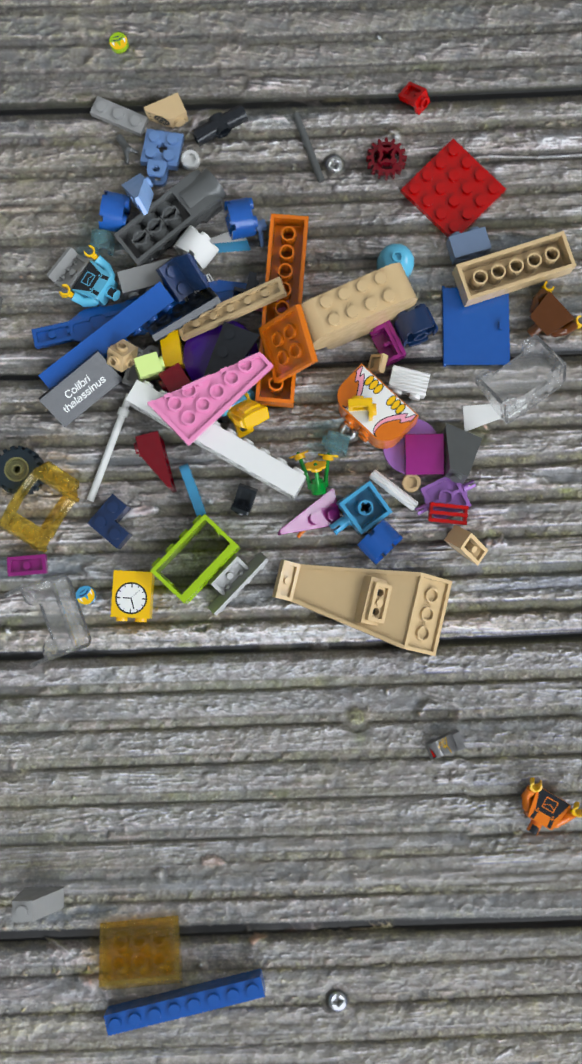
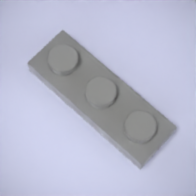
(119, 116)

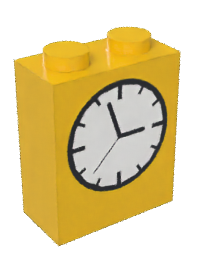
(132, 595)

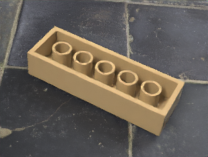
(514, 268)

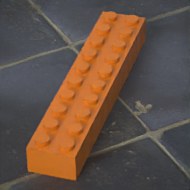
(284, 259)

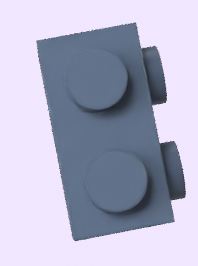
(468, 244)

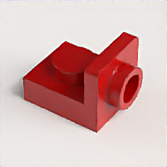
(415, 96)

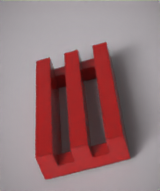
(464, 515)

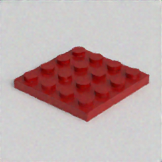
(453, 189)

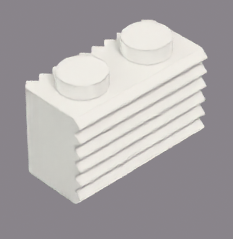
(408, 382)

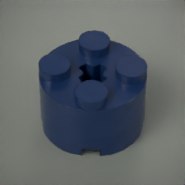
(415, 325)

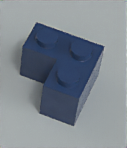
(107, 521)

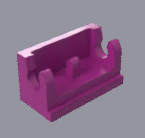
(388, 342)

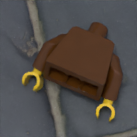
(550, 315)

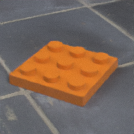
(288, 343)

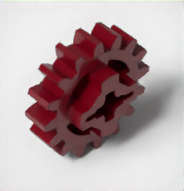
(386, 150)

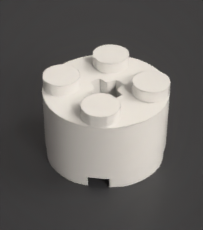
(197, 245)

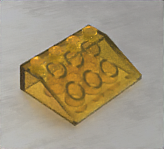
(140, 953)

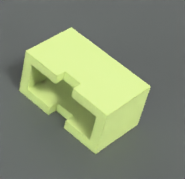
(149, 366)

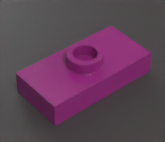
(27, 565)

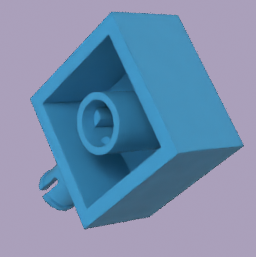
(352, 515)

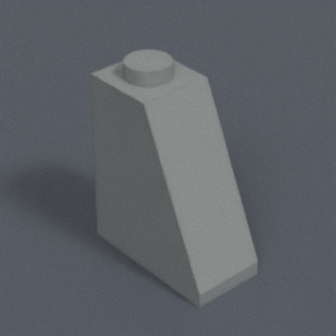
(36, 903)

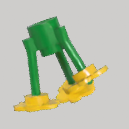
(318, 485)

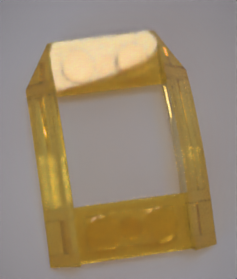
(24, 529)

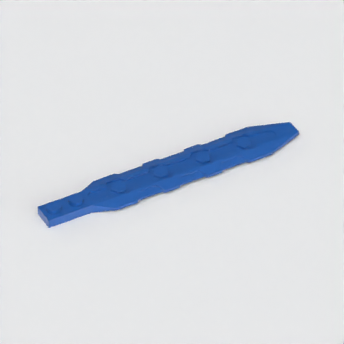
(92, 319)

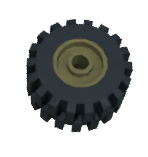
(16, 466)

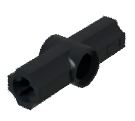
(219, 125)

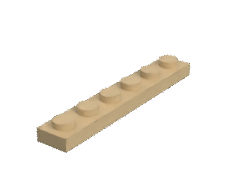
(235, 308)

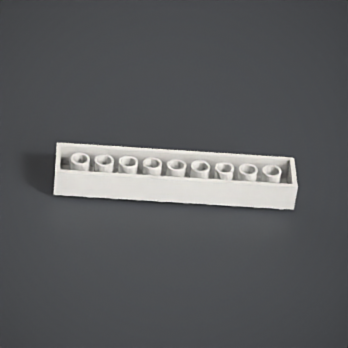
(229, 447)

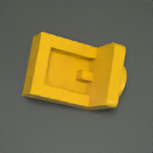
(360, 403)

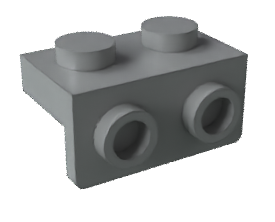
(68, 269)

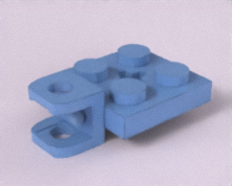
(157, 161)

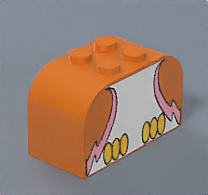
(393, 415)

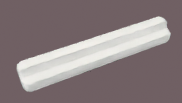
(393, 490)

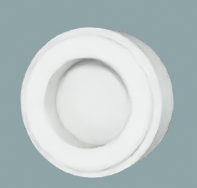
(190, 160)

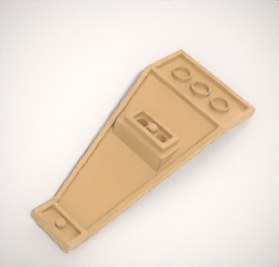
(406, 610)

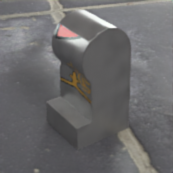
(445, 744)

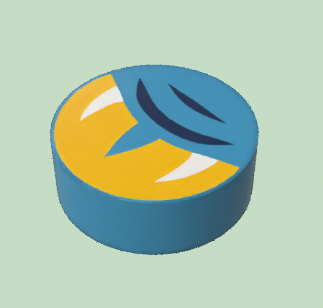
(85, 595)

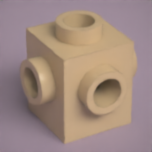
(121, 355)

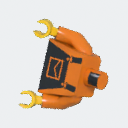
(545, 808)

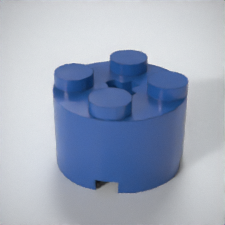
(113, 211)
(240, 218)
(379, 541)

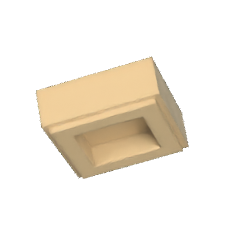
(377, 363)

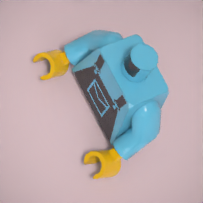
(95, 284)

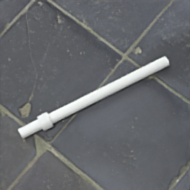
(123, 413)

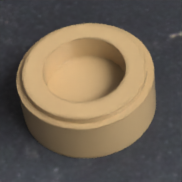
(411, 483)

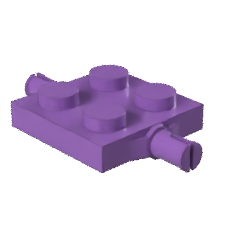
(445, 492)

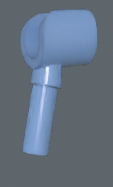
(261, 226)

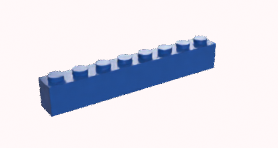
(120, 327)
(184, 1002)

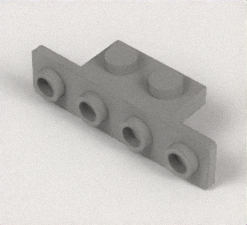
(233, 578)

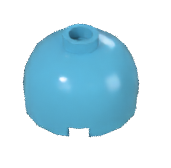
(396, 254)

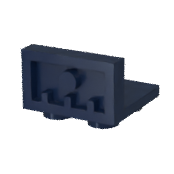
(182, 276)

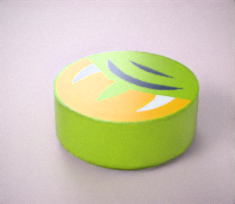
(118, 42)

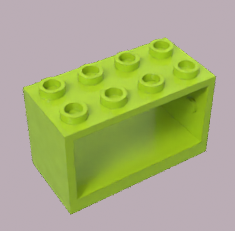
(174, 549)

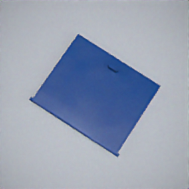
(474, 331)

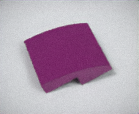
(424, 454)

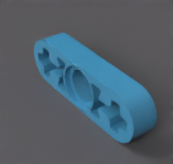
(192, 489)

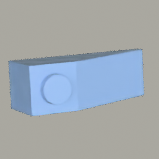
(140, 192)

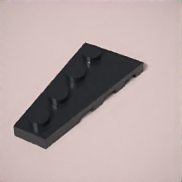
(183, 313)
(232, 346)

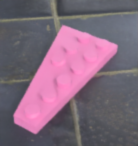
(204, 401)

